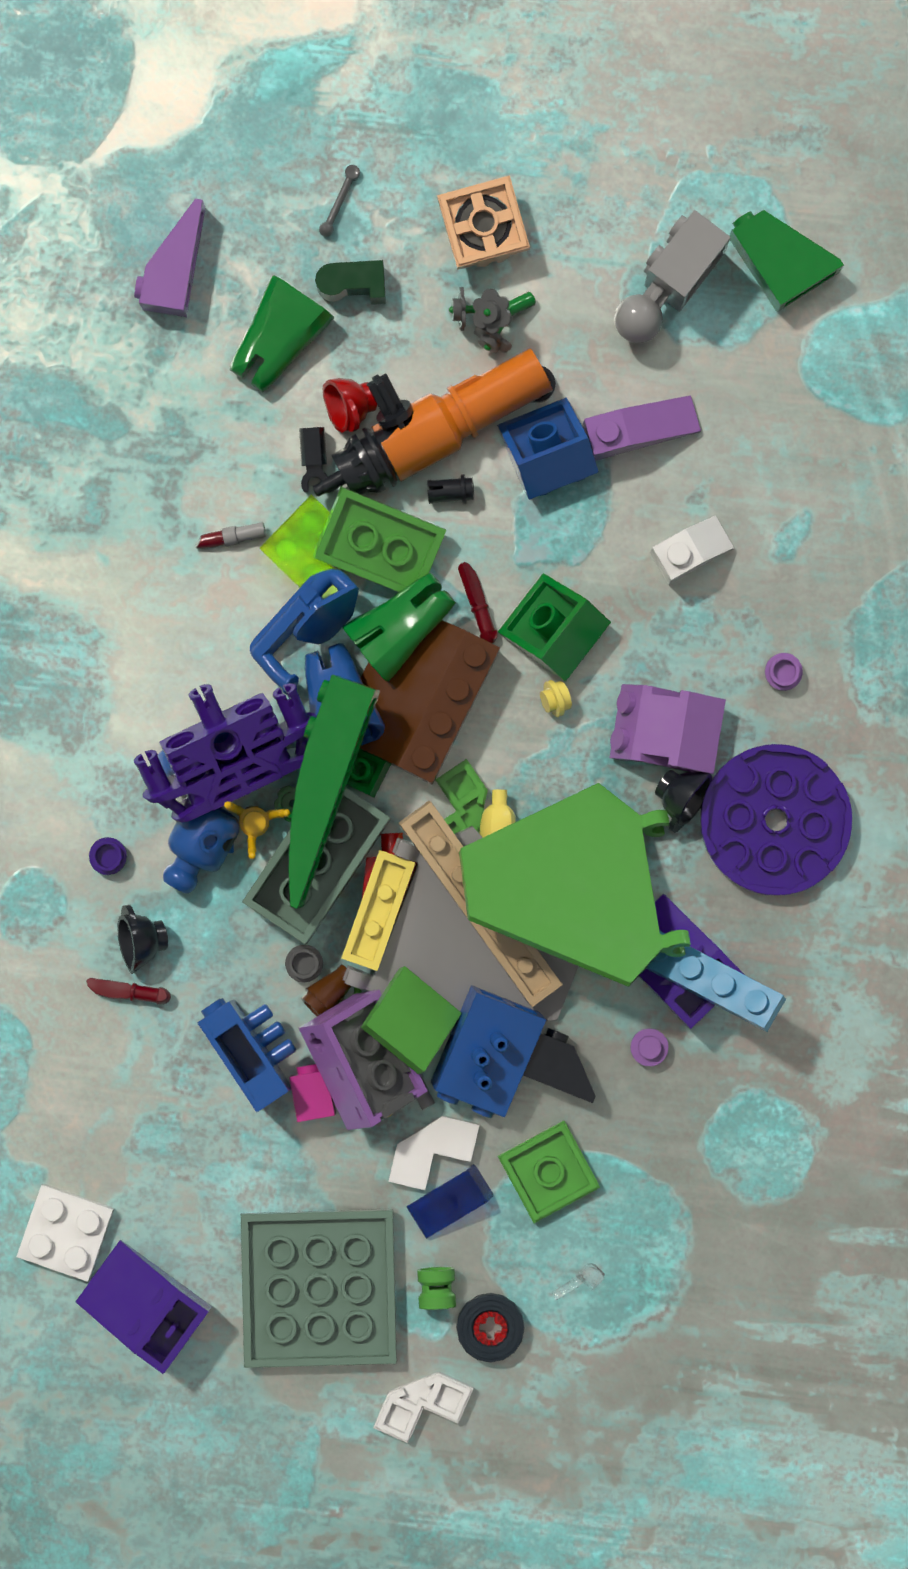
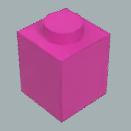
(311, 1094)

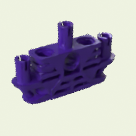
(230, 769)

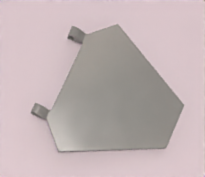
(445, 949)

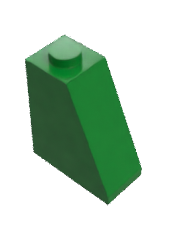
(781, 258)

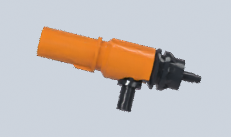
(432, 427)

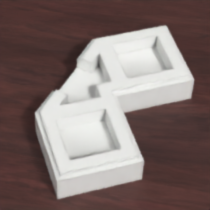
(443, 1137)
(434, 1393)

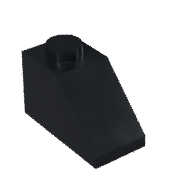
(559, 1066)

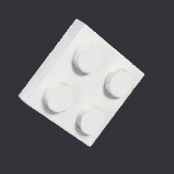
(65, 1232)

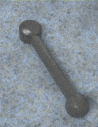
(352, 174)

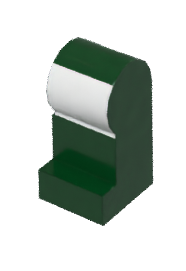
(351, 279)

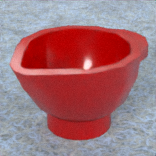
(347, 403)

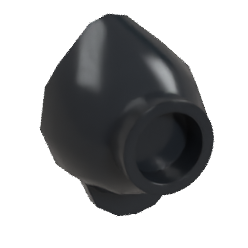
(682, 795)
(139, 938)

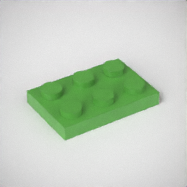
(378, 541)

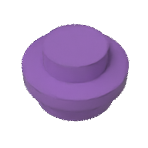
(783, 671)
(649, 1047)

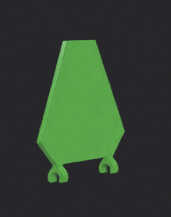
(574, 884)

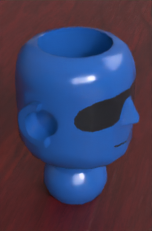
(200, 845)

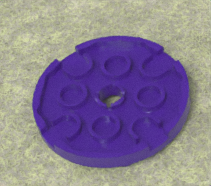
(815, 814)

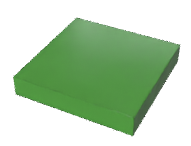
(411, 1020)
(548, 1171)

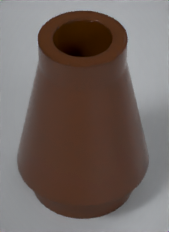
(326, 992)

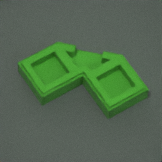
(465, 794)

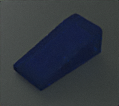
(450, 1201)

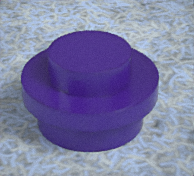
(107, 856)

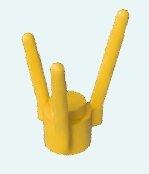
(254, 822)

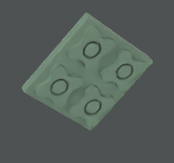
(318, 1288)

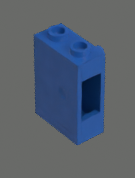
(246, 1051)
(487, 1052)

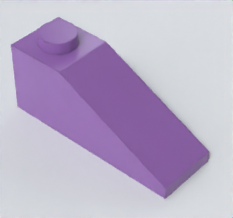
(171, 269)
(640, 426)

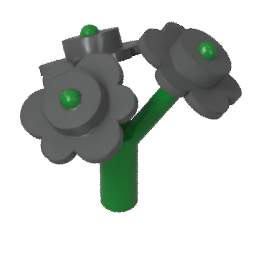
(490, 316)

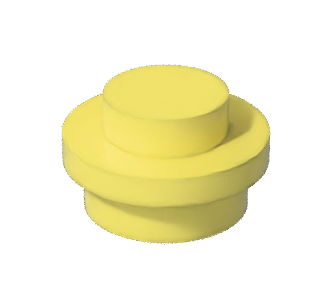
(555, 698)

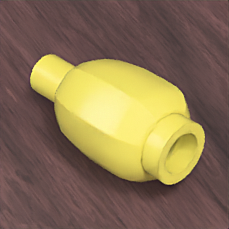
(496, 815)

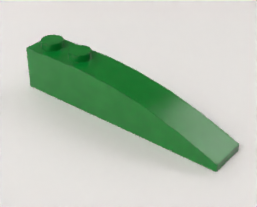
(324, 774)

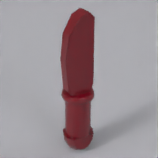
(477, 601)
(125, 991)

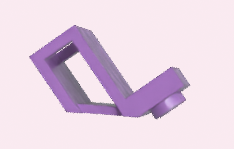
(667, 728)

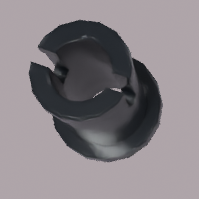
(450, 490)

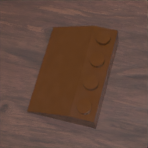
(429, 699)

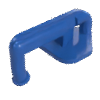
(308, 618)

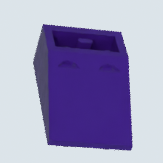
(682, 1003)
(143, 1306)

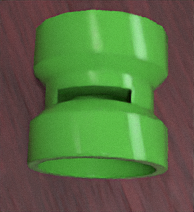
(438, 1296)

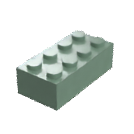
(348, 844)

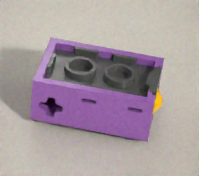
(357, 1069)

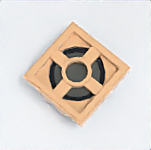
(483, 223)

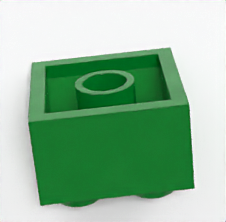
(554, 626)

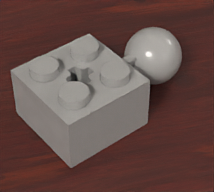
(672, 276)

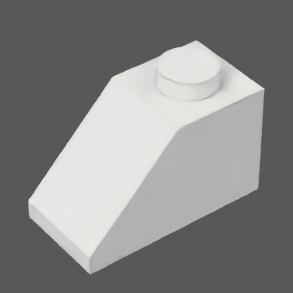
(691, 549)

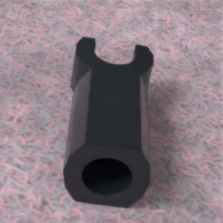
(312, 454)

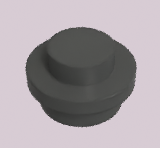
(304, 963)

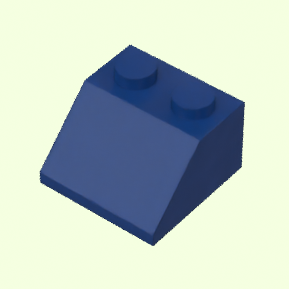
(548, 448)

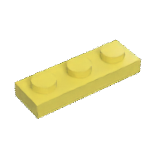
(378, 910)

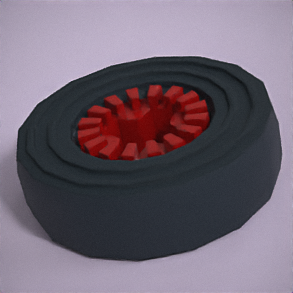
(476, 1341)

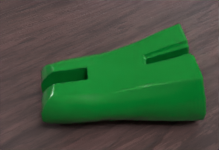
(278, 332)
(399, 625)

